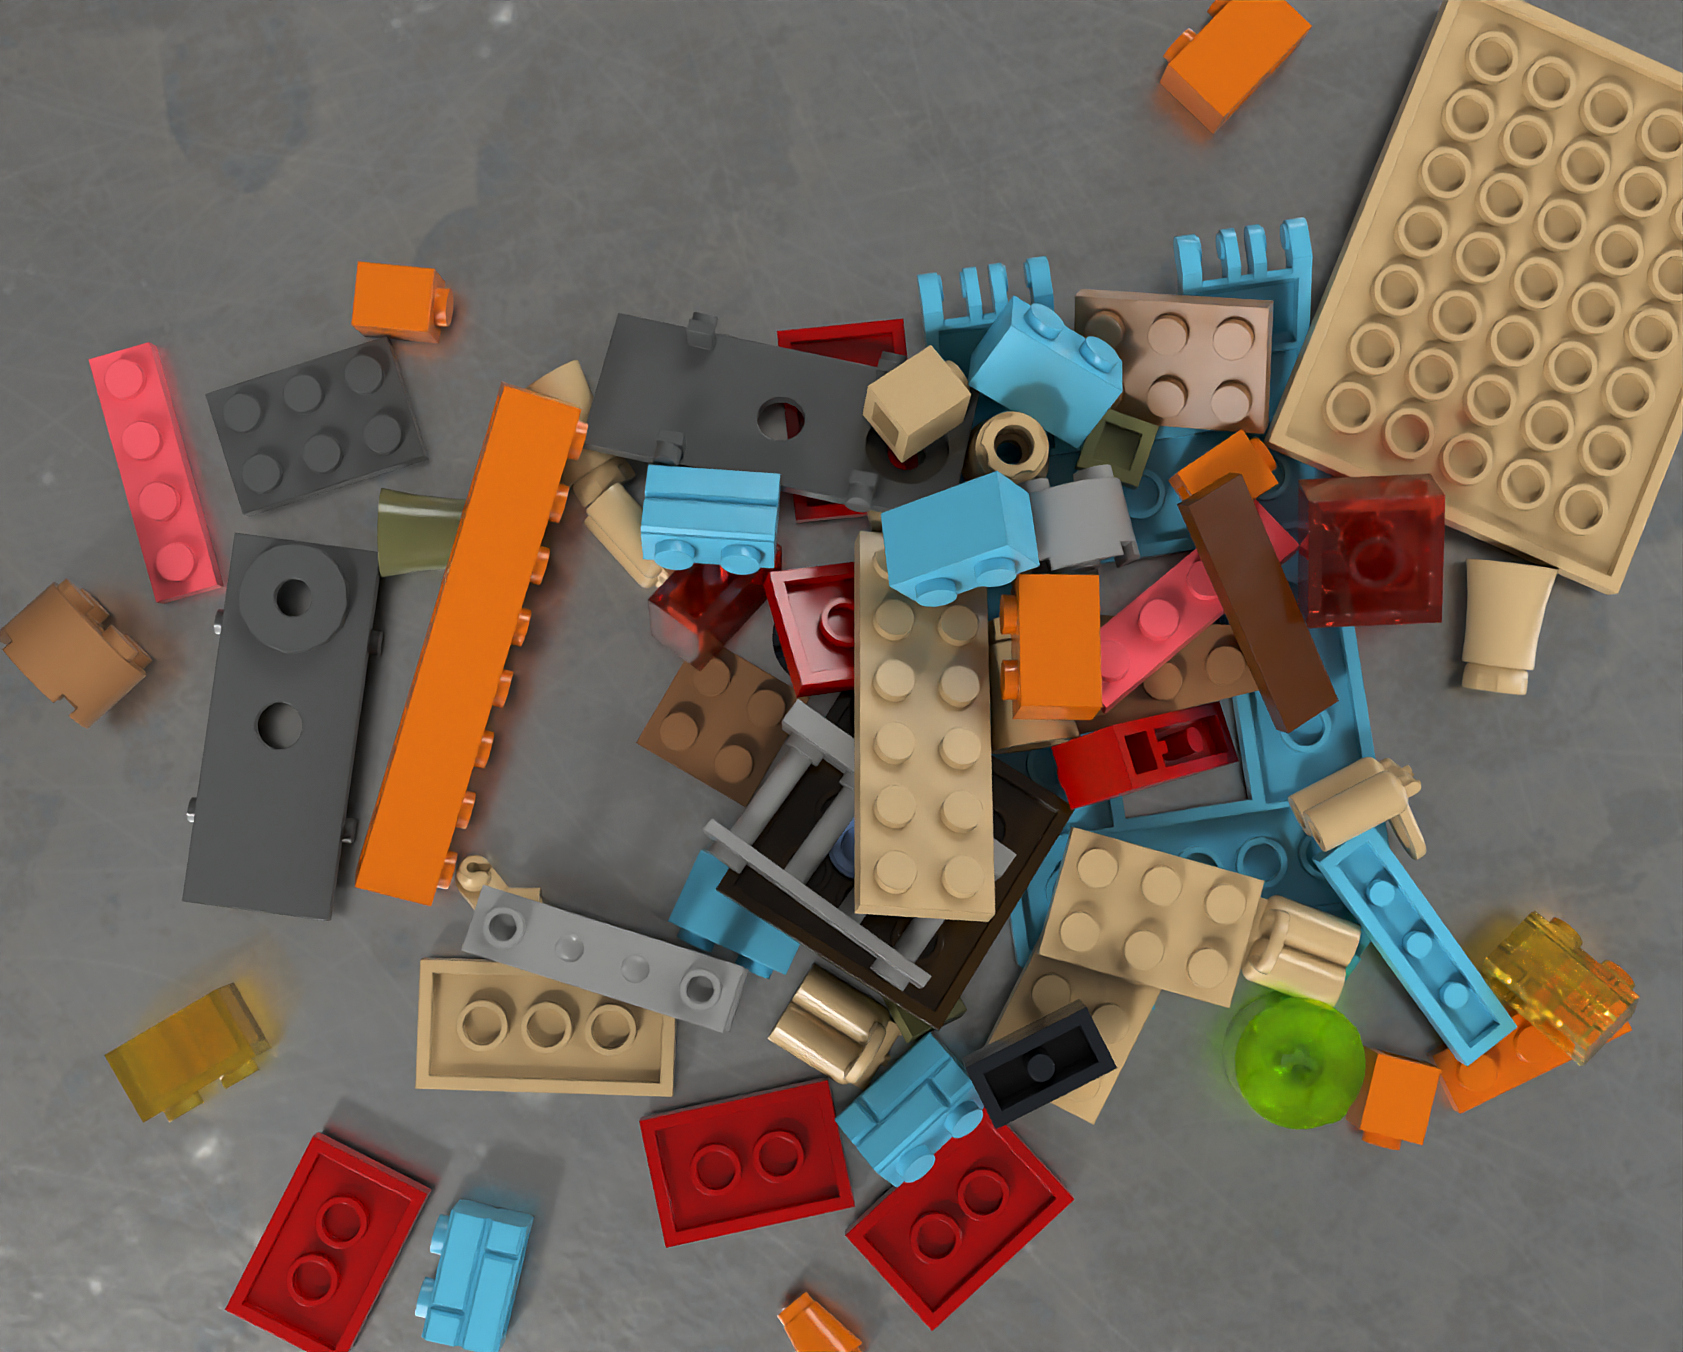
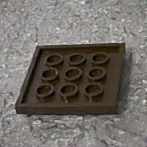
(1024, 821)

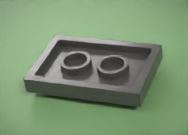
(316, 426)

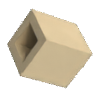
(917, 402)

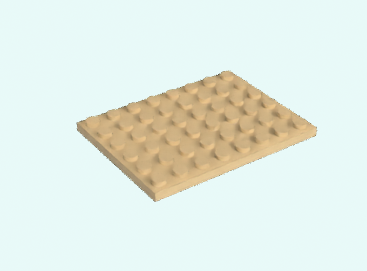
(1512, 293)

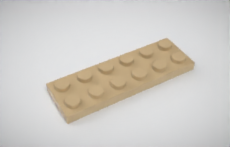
(920, 750)

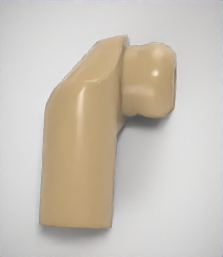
(476, 871)

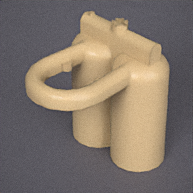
(617, 524)
(1358, 801)
(1299, 949)
(836, 1029)

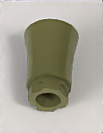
(415, 531)

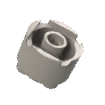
(1081, 523)

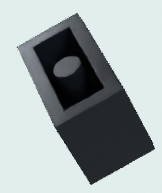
(1038, 1063)

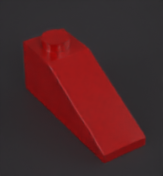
(1143, 754)

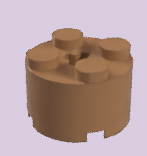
(71, 654)

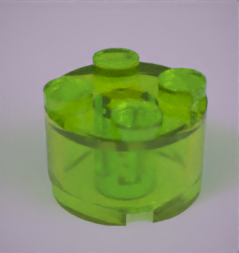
(1312, 1091)

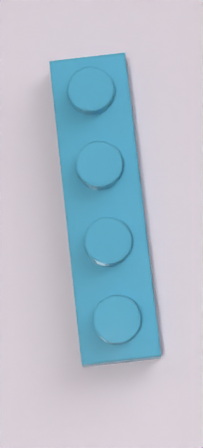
(1416, 945)

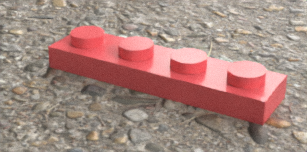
(156, 473)
(1167, 619)

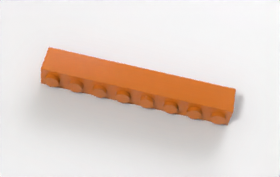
(468, 642)

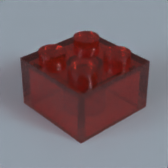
(1370, 550)

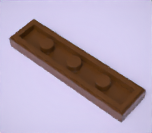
(1258, 601)

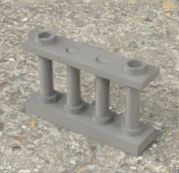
(809, 743)
(605, 959)

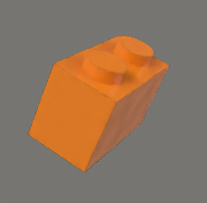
(1231, 56)
(1052, 647)

